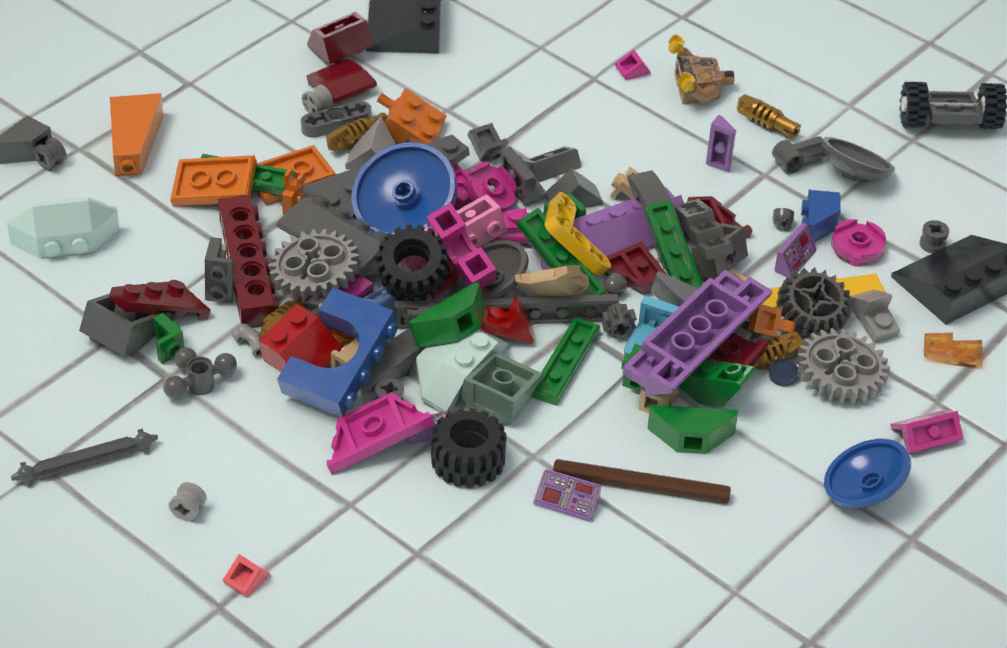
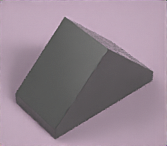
(578, 186)

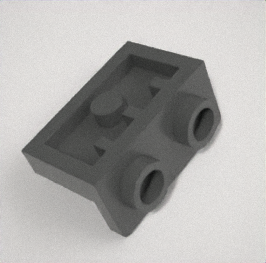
(527, 185)
(218, 273)

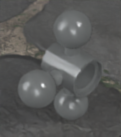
(199, 373)

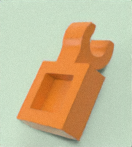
(293, 190)
(767, 322)

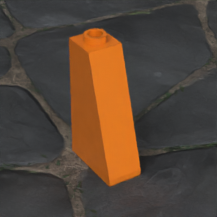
(134, 129)

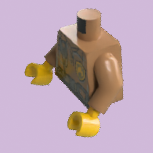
(696, 76)

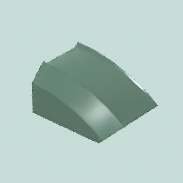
(500, 387)

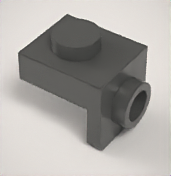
(487, 142)

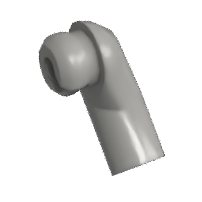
(246, 332)

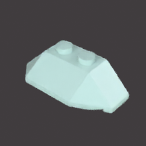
(63, 227)
(446, 365)

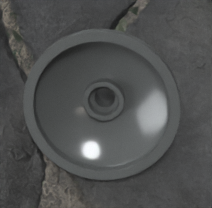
(856, 160)
(509, 260)

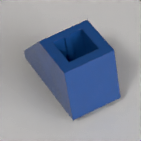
(821, 212)

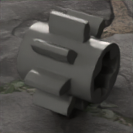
(619, 320)

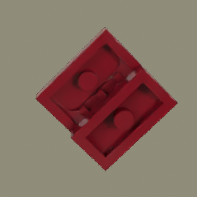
(343, 79)

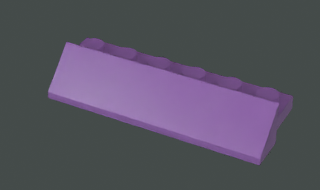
(617, 227)
(694, 332)

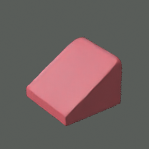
(245, 575)

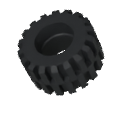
(412, 243)
(468, 448)

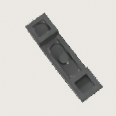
(649, 190)

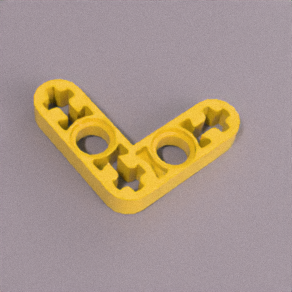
(560, 225)

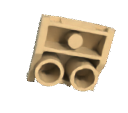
(555, 281)

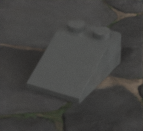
(118, 329)

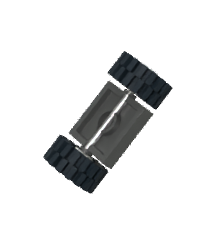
(953, 106)

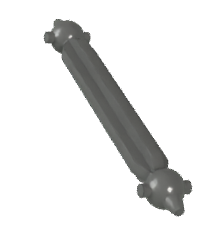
(84, 457)

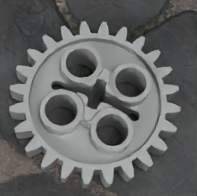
(314, 264)
(842, 365)

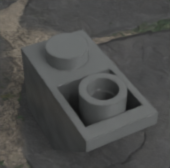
(21, 139)

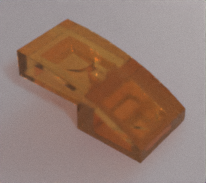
(945, 350)

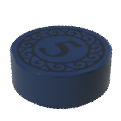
(783, 372)

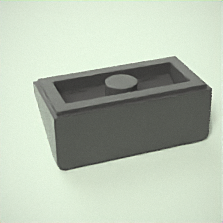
(553, 163)

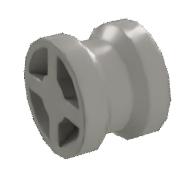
(317, 100)
(187, 501)

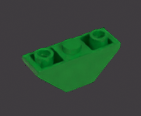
(450, 319)
(716, 382)
(692, 427)

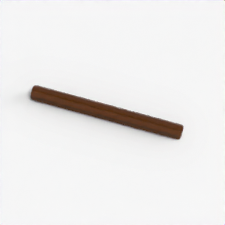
(644, 481)

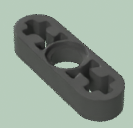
(320, 122)

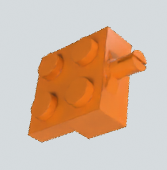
(412, 118)

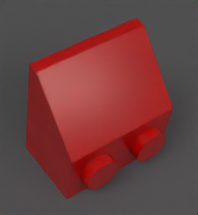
(300, 336)

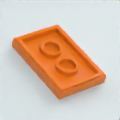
(305, 160)
(208, 179)

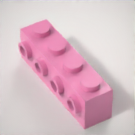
(483, 223)

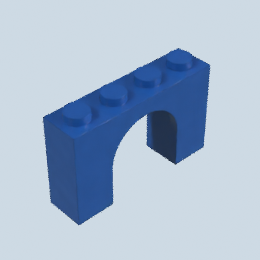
(337, 387)

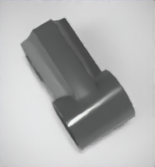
(794, 155)

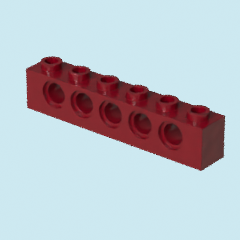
(251, 271)

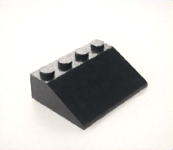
(404, 26)
(957, 277)

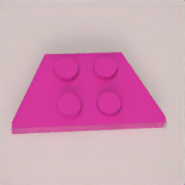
(374, 429)

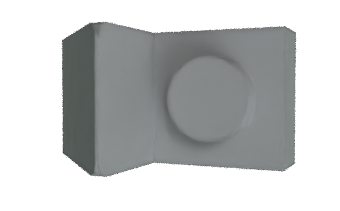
(875, 315)

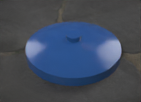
(403, 186)

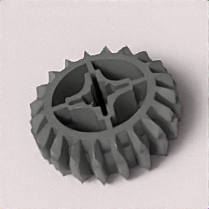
(831, 302)

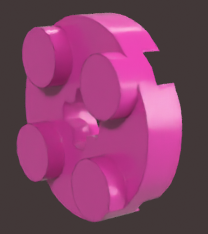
(499, 177)
(846, 245)

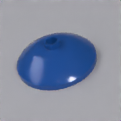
(867, 473)

